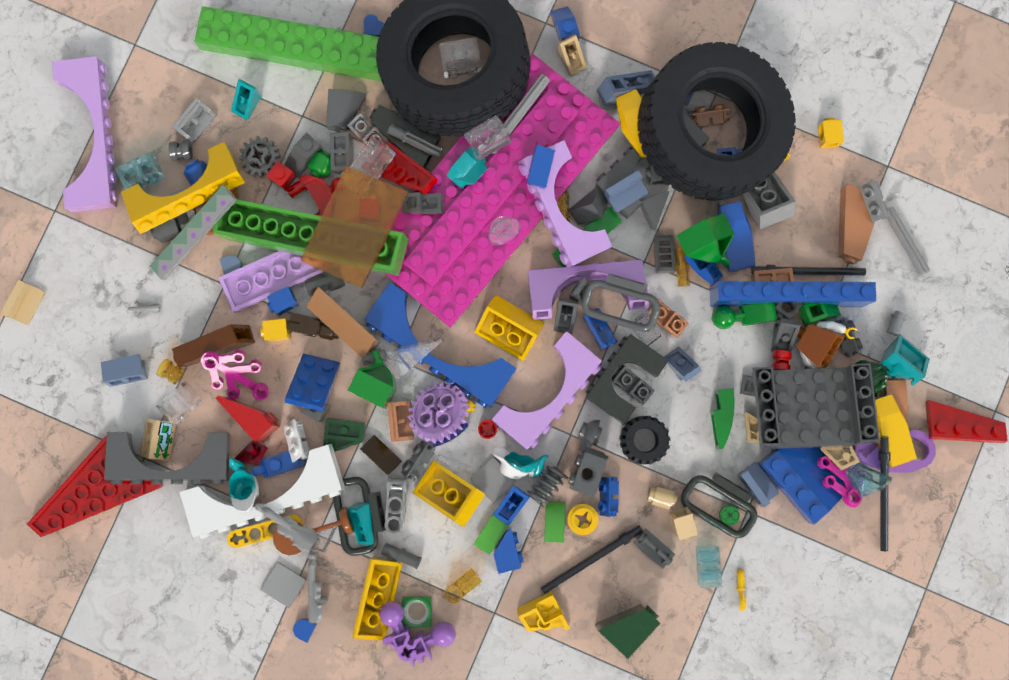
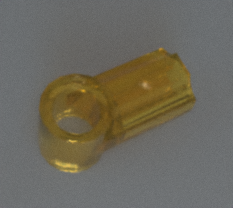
(464, 584)

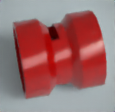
(781, 360)
(485, 429)

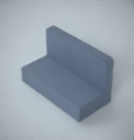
(626, 192)
(758, 484)

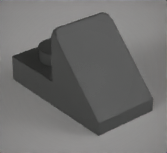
(785, 334)

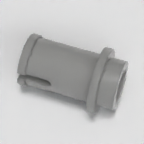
(896, 323)
(369, 359)

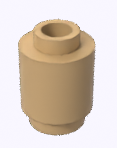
(661, 497)

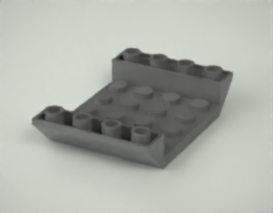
(815, 407)

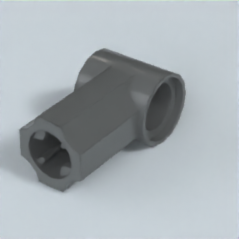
(325, 282)

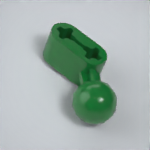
(724, 317)

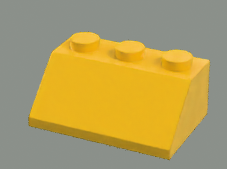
(509, 327)

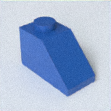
(564, 23)

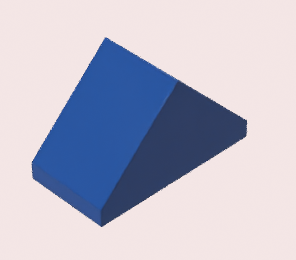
(511, 505)

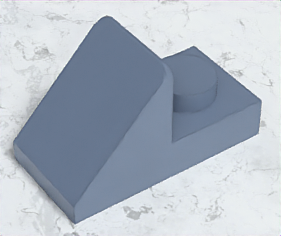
(682, 364)

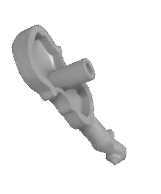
(302, 537)
(315, 601)

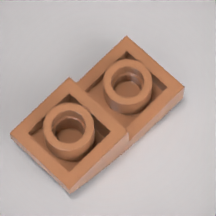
(670, 320)
(898, 389)

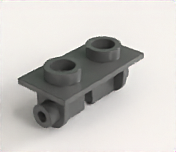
(850, 345)
(412, 468)
(654, 548)

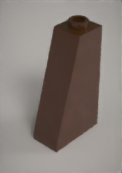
(219, 341)

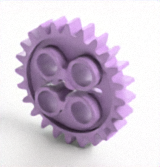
(438, 412)

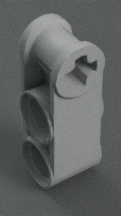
(398, 493)

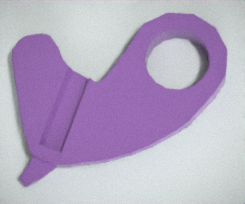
(869, 454)

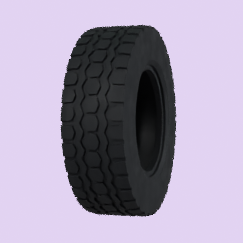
(756, 92)
(463, 105)

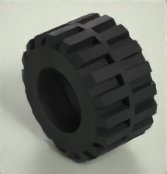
(661, 440)

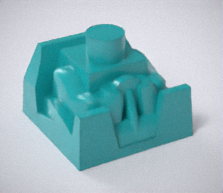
(905, 361)

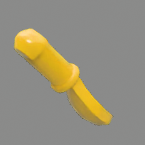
(740, 587)

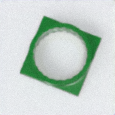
(426, 620)

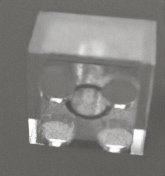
(460, 58)

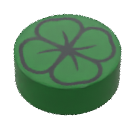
(729, 515)

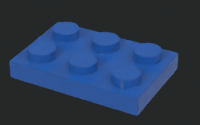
(312, 382)

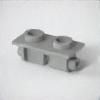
(873, 199)

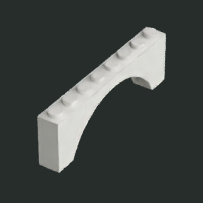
(210, 513)

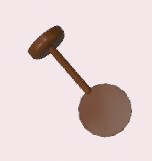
(285, 545)

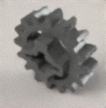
(252, 159)

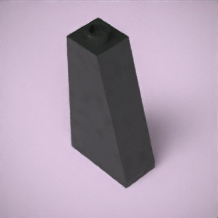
(382, 119)

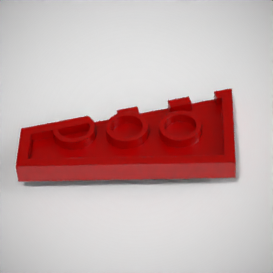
(408, 173)
(959, 425)

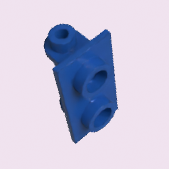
(607, 487)

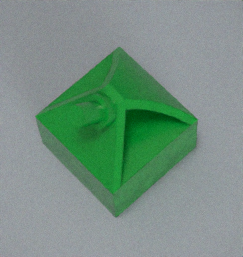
(708, 240)
(374, 383)

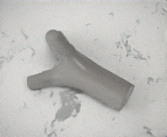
(143, 309)

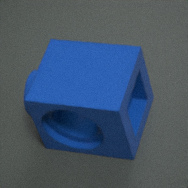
(282, 301)

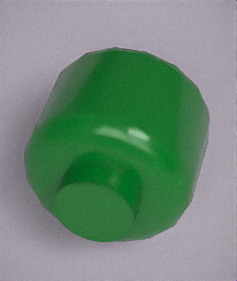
(320, 164)

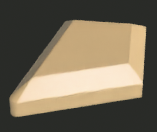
(751, 427)
(841, 456)

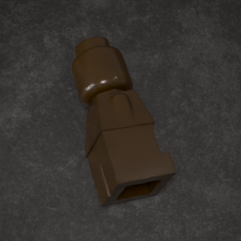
(310, 327)

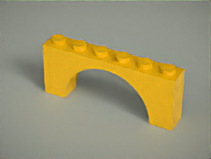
(150, 211)

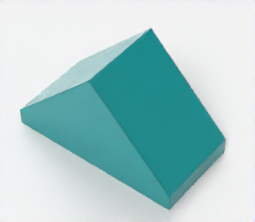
(245, 99)

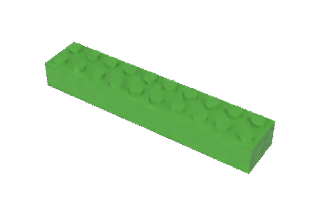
(287, 43)
(292, 231)

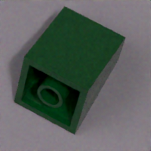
(629, 628)

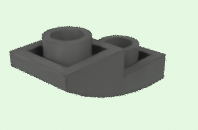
(632, 385)

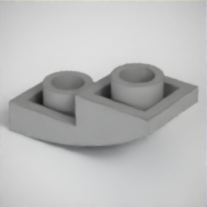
(364, 129)

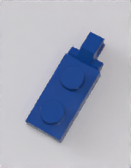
(277, 465)

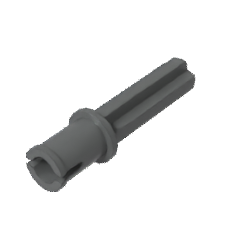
(414, 140)

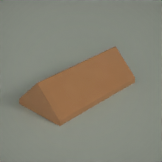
(342, 323)

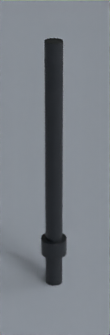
(815, 270)
(884, 457)
(624, 538)

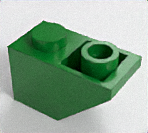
(816, 312)

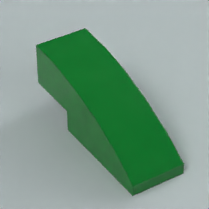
(723, 416)

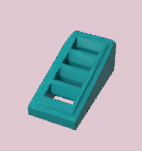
(361, 521)

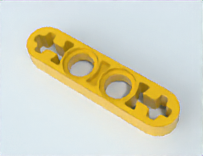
(264, 529)

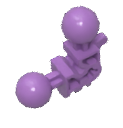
(392, 615)

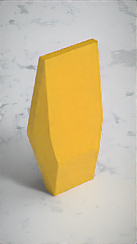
(628, 108)
(894, 425)

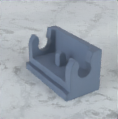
(123, 370)

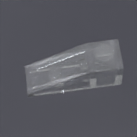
(407, 356)

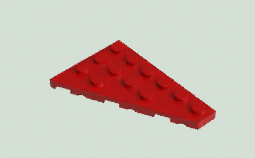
(85, 495)

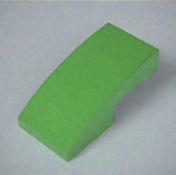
(554, 522)
(490, 534)

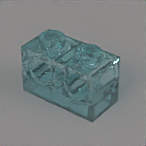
(138, 168)
(708, 566)

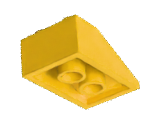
(448, 493)

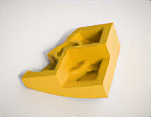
(542, 614)

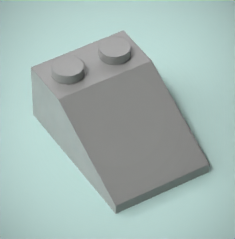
(769, 202)

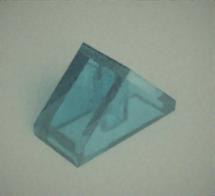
(867, 480)

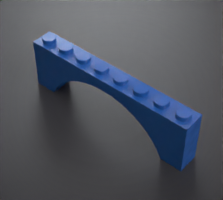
(752, 292)
(481, 381)

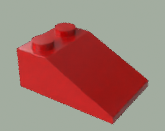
(255, 422)

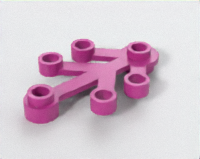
(233, 372)
(845, 491)

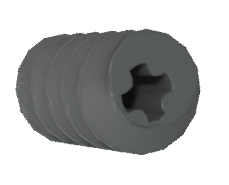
(547, 485)

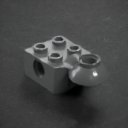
(590, 459)

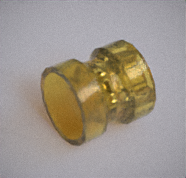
(170, 371)

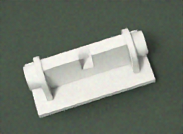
(294, 433)

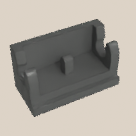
(341, 151)

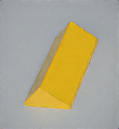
(378, 589)

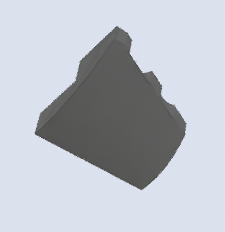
(342, 107)

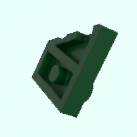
(343, 433)

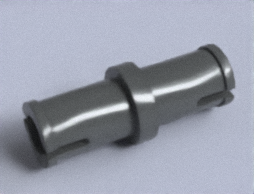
(401, 555)

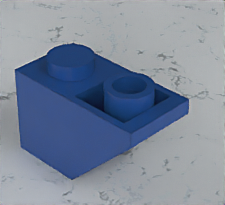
(506, 554)

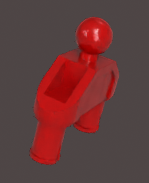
(318, 189)

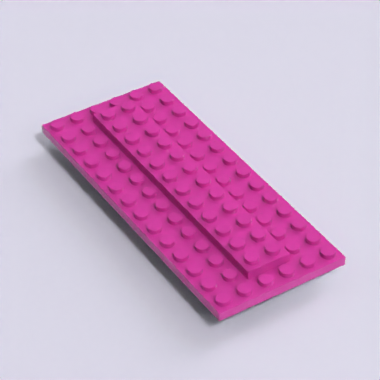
(451, 252)

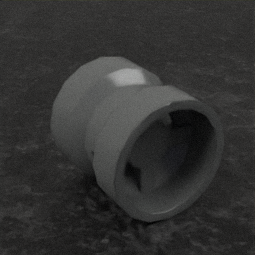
(180, 150)

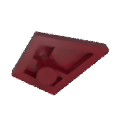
(252, 453)

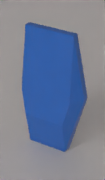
(741, 247)

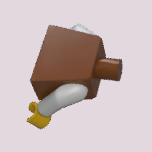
(821, 342)

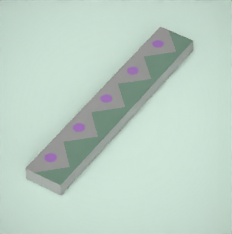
(193, 232)

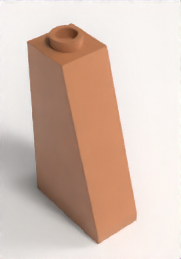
(854, 225)

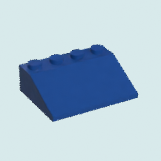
(800, 480)

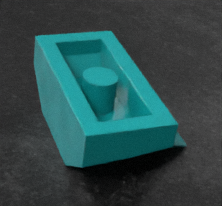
(467, 169)

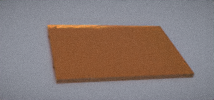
(354, 226)

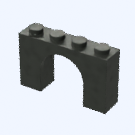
(633, 352)

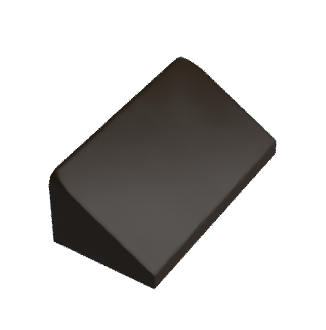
(381, 455)

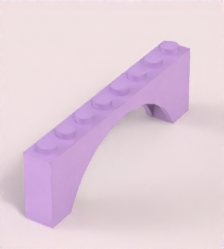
(96, 184)

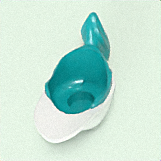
(518, 466)
(242, 486)

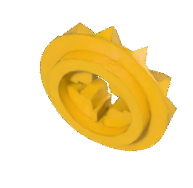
(585, 528)

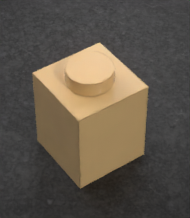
(683, 523)

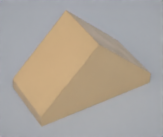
(571, 55)

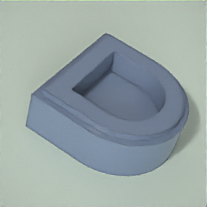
(230, 264)

